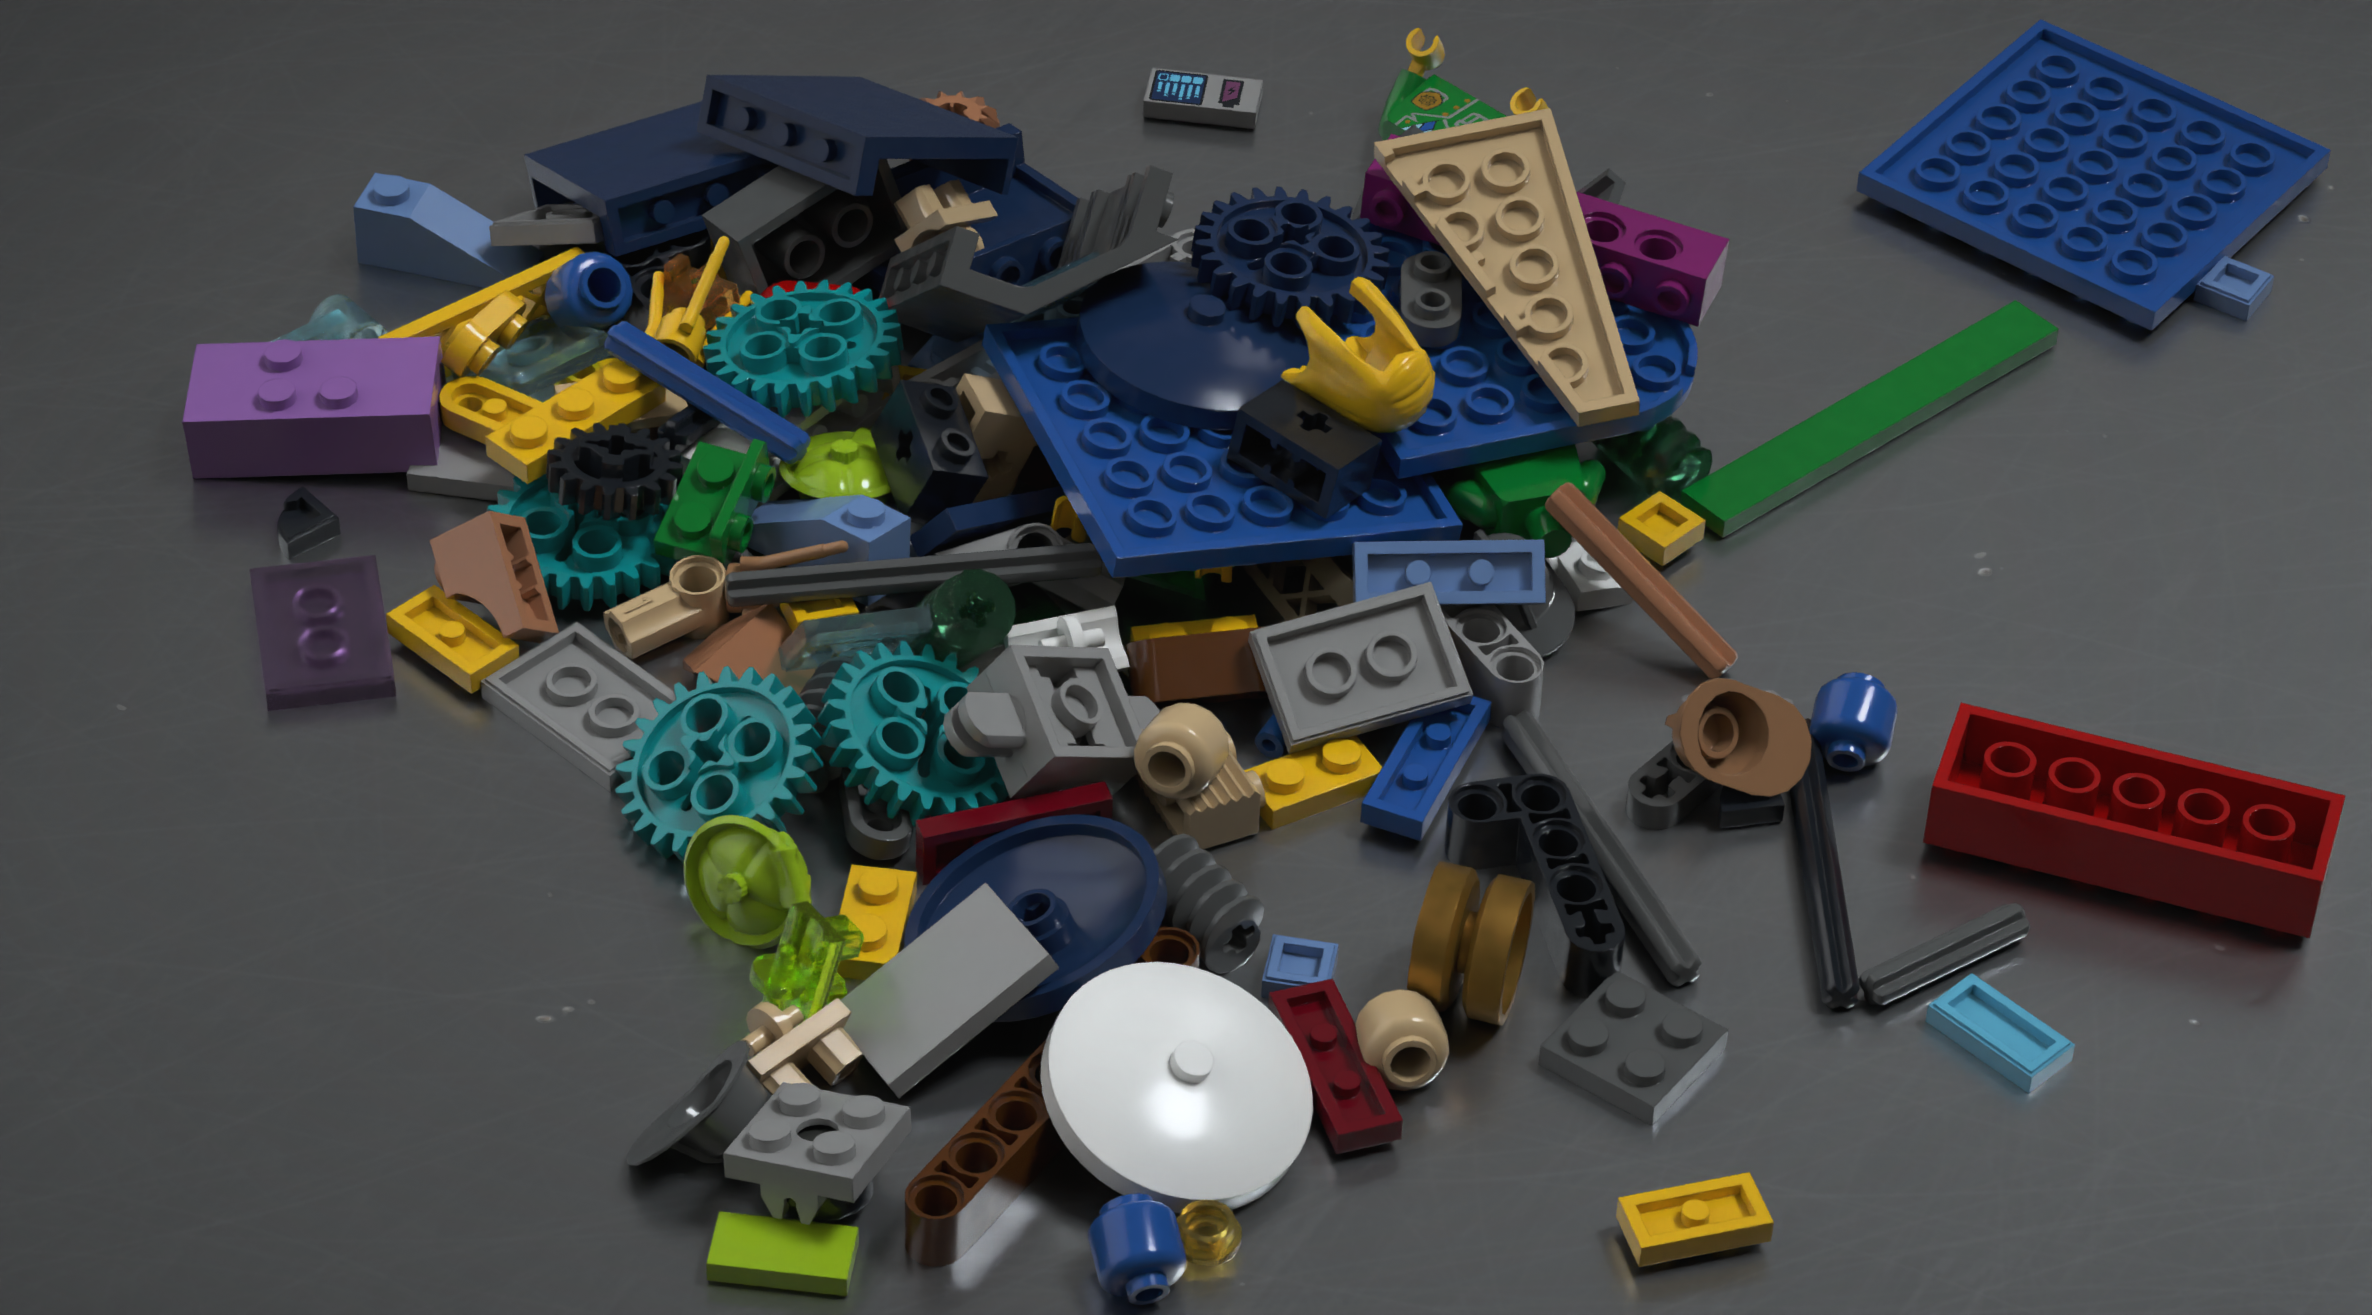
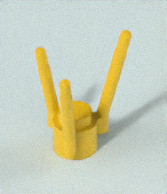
(684, 327)

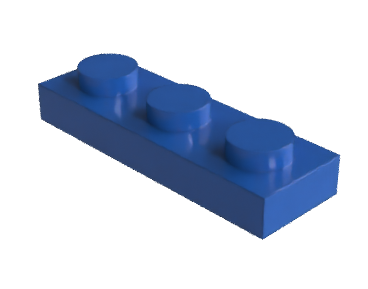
(1424, 769)

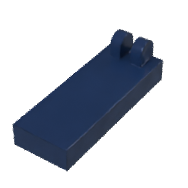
(986, 518)

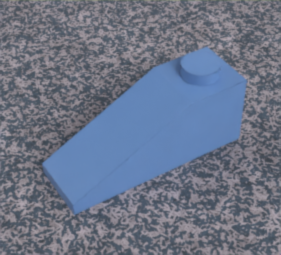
(432, 235)
(861, 521)

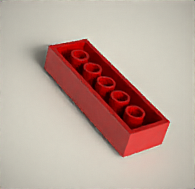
(2134, 819)

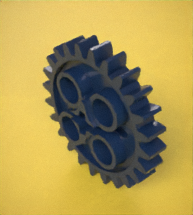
(1287, 255)

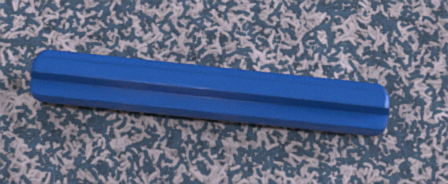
(706, 392)

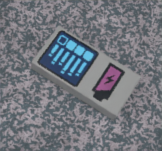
(1203, 98)

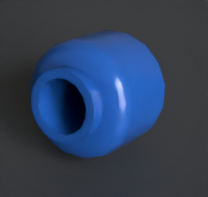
(589, 292)
(1855, 720)
(1137, 1248)

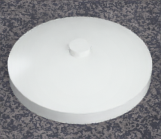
(1176, 1086)

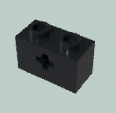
(1304, 449)
(928, 450)

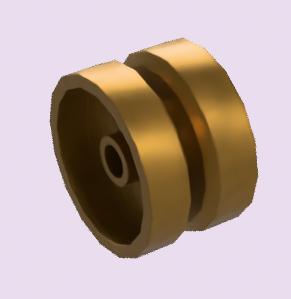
(1480, 946)

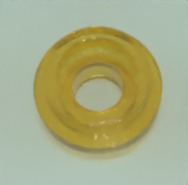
(1209, 1233)

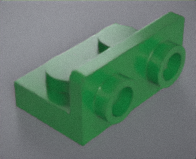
(716, 503)

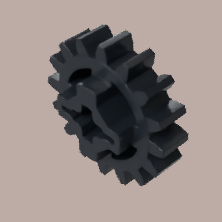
(614, 471)

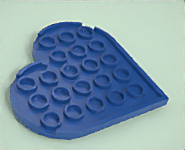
(1493, 400)

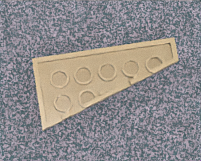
(1516, 231)

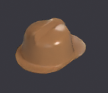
(1741, 737)

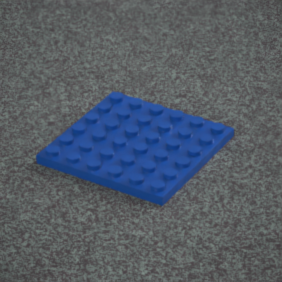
(2094, 173)
(1165, 491)

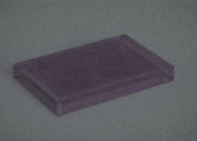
(322, 633)

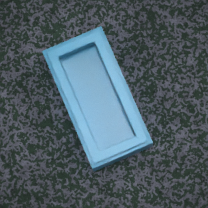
(2000, 1033)

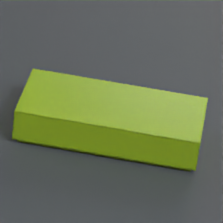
(782, 1253)

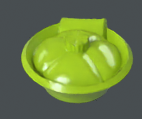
(839, 466)
(745, 879)

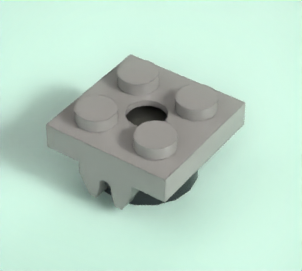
(817, 1150)

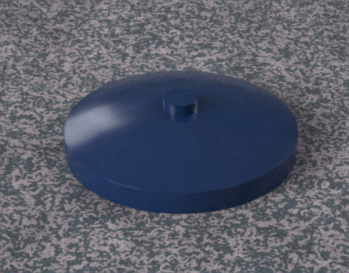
(1177, 350)
(1074, 883)

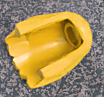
(1370, 380)

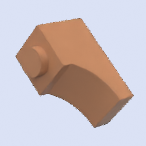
(496, 566)

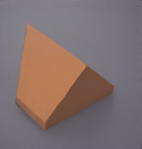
(746, 643)

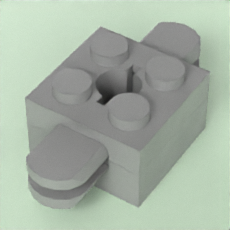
(1051, 719)

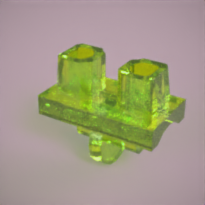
(807, 960)

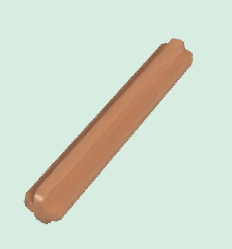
(1641, 580)

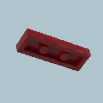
(949, 835)
(1344, 1087)

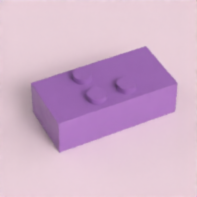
(314, 407)

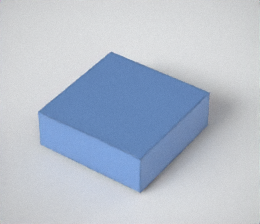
(2234, 288)
(1297, 963)

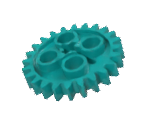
(806, 346)
(583, 553)
(879, 733)
(716, 755)

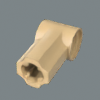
(686, 606)

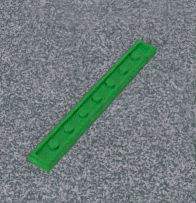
(1868, 418)

